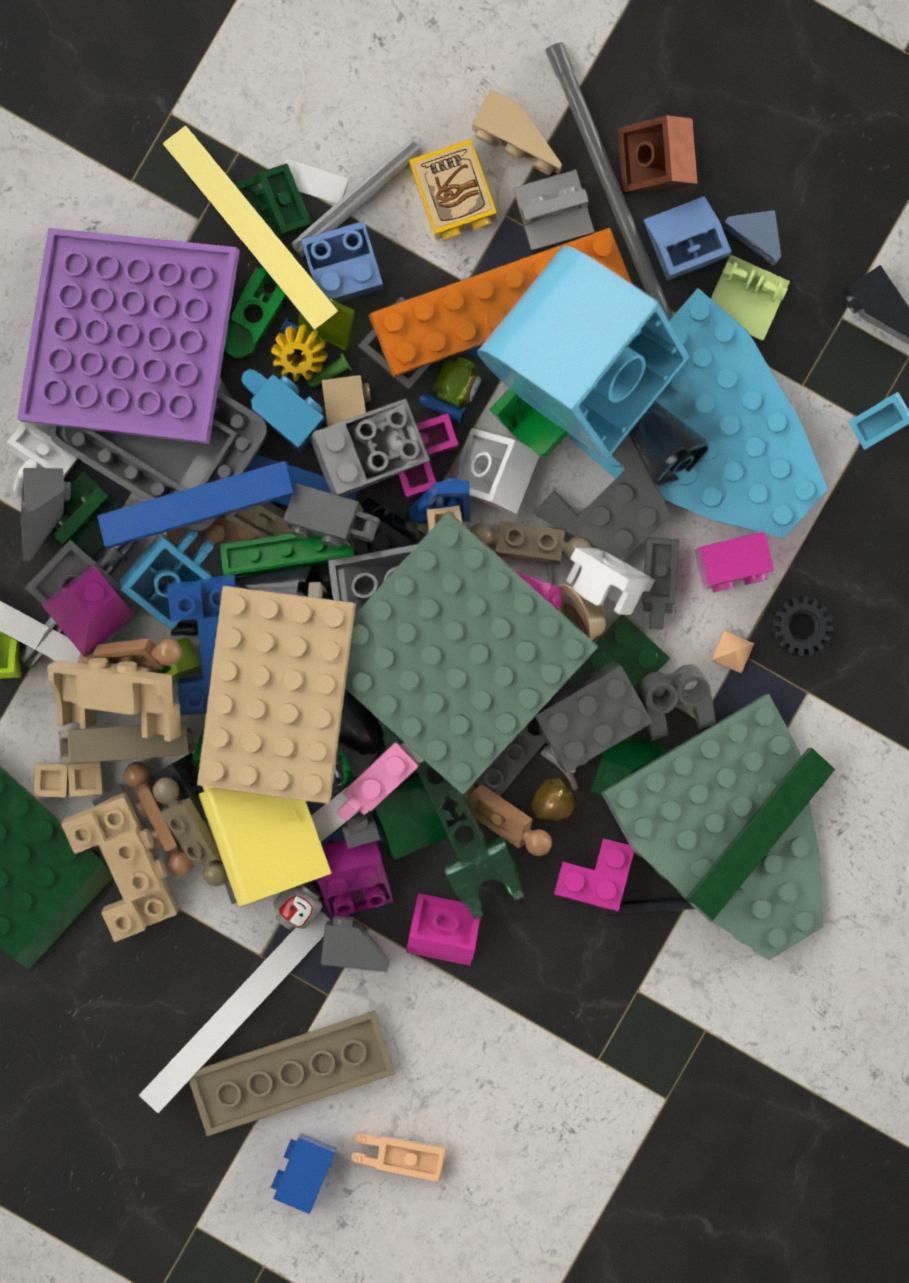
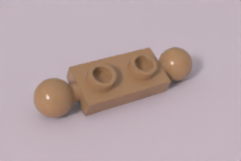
(141, 651)
(137, 776)
(506, 820)

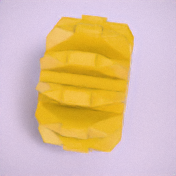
(305, 342)

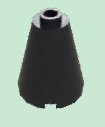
(667, 444)
(285, 581)
(359, 727)

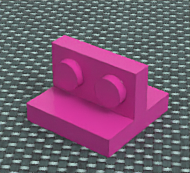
(443, 930)

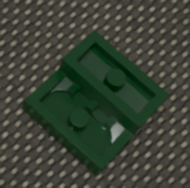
(276, 200)
(408, 819)

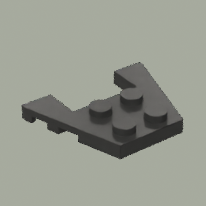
(620, 514)

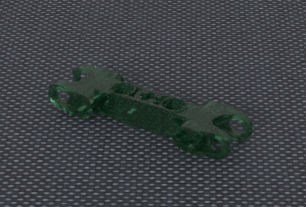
(476, 858)

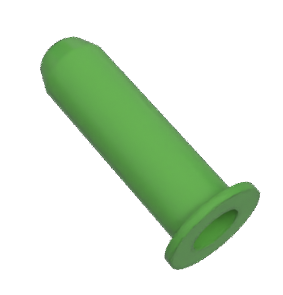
(329, 372)

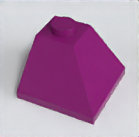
(88, 610)

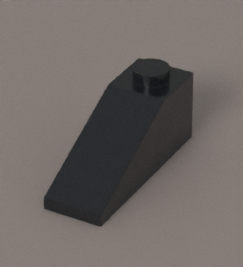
(879, 303)

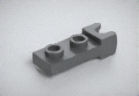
(511, 761)

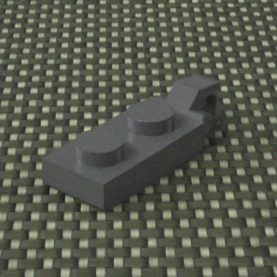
(661, 565)

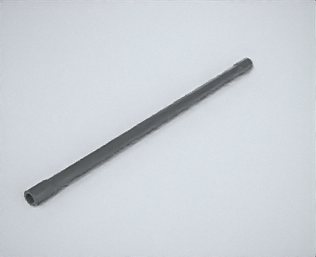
(565, 73)

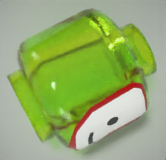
(457, 382)

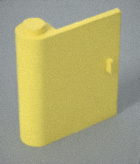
(263, 842)

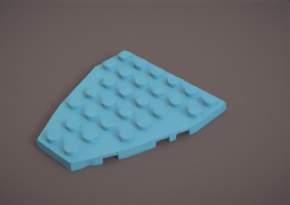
(758, 454)

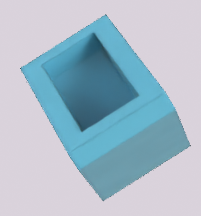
(880, 421)

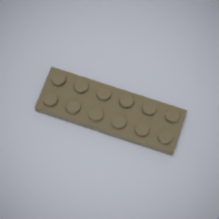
(291, 1073)

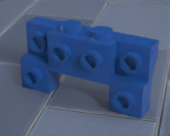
(201, 602)

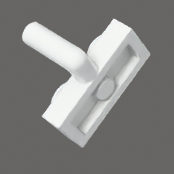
(38, 452)

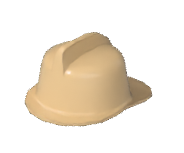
(582, 613)

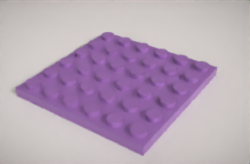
(128, 335)

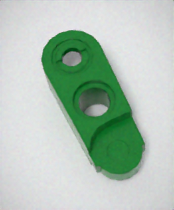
(245, 336)

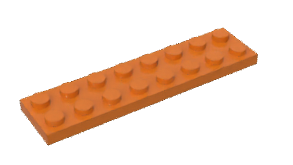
(471, 309)

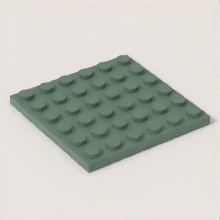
(459, 652)

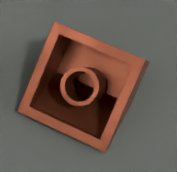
(657, 155)

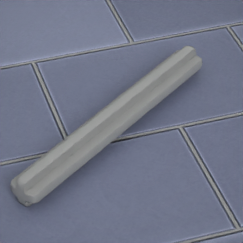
(360, 194)

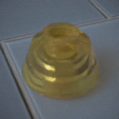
(553, 801)

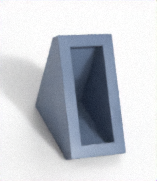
(757, 232)

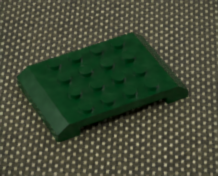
(40, 875)

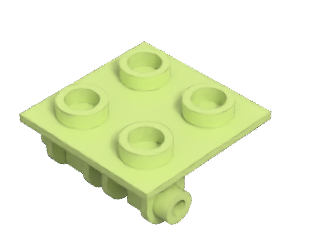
(749, 295)

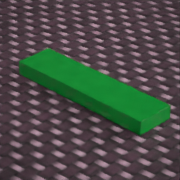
(277, 553)

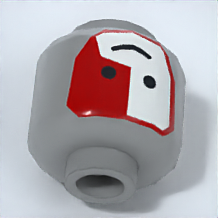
(298, 906)

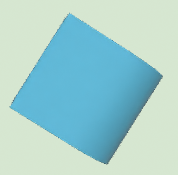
(585, 350)

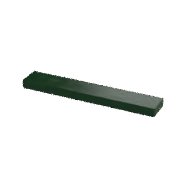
(760, 834)

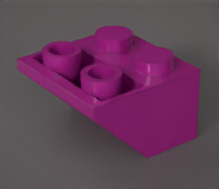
(356, 879)

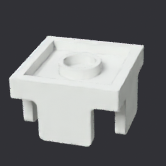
(604, 575)

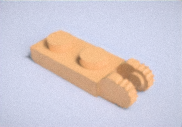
(402, 1156)

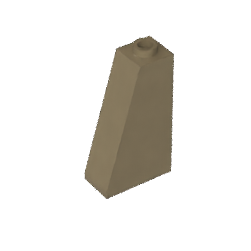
(119, 744)

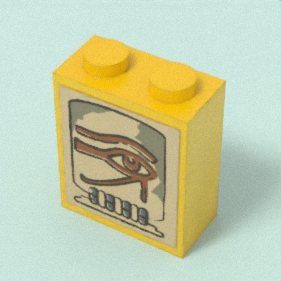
(453, 190)

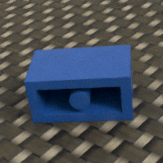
(304, 1172)

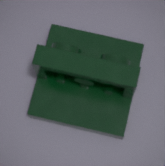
(80, 515)

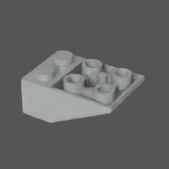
(369, 448)

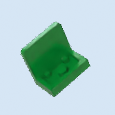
(527, 424)

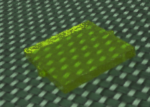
(335, 329)

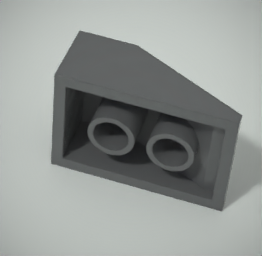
(360, 576)

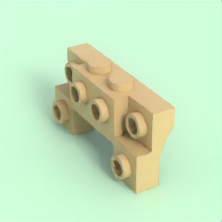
(114, 688)
(131, 862)

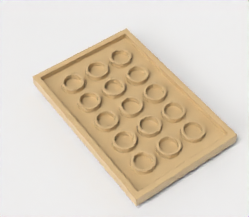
(276, 694)

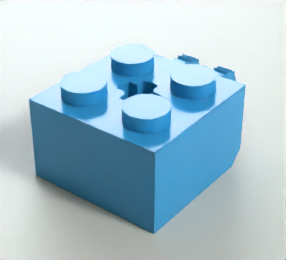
(283, 409)
(163, 559)

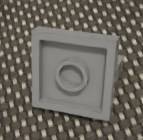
(554, 210)

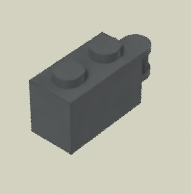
(328, 517)

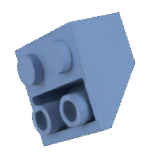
(687, 238)
(343, 262)

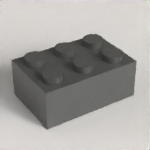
(591, 716)

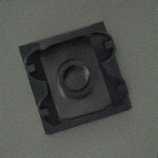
(389, 533)

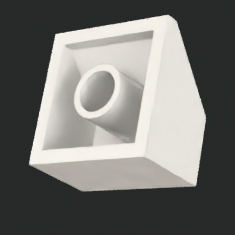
(496, 469)

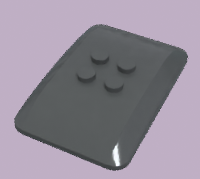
(167, 466)

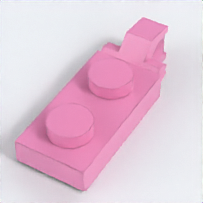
(378, 781)

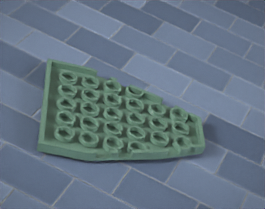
(699, 798)

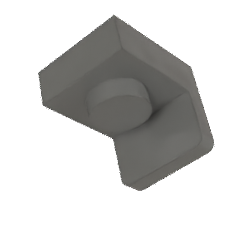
(360, 830)

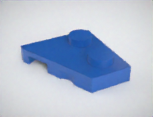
(440, 495)

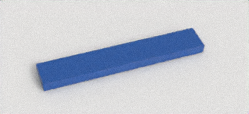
(196, 504)

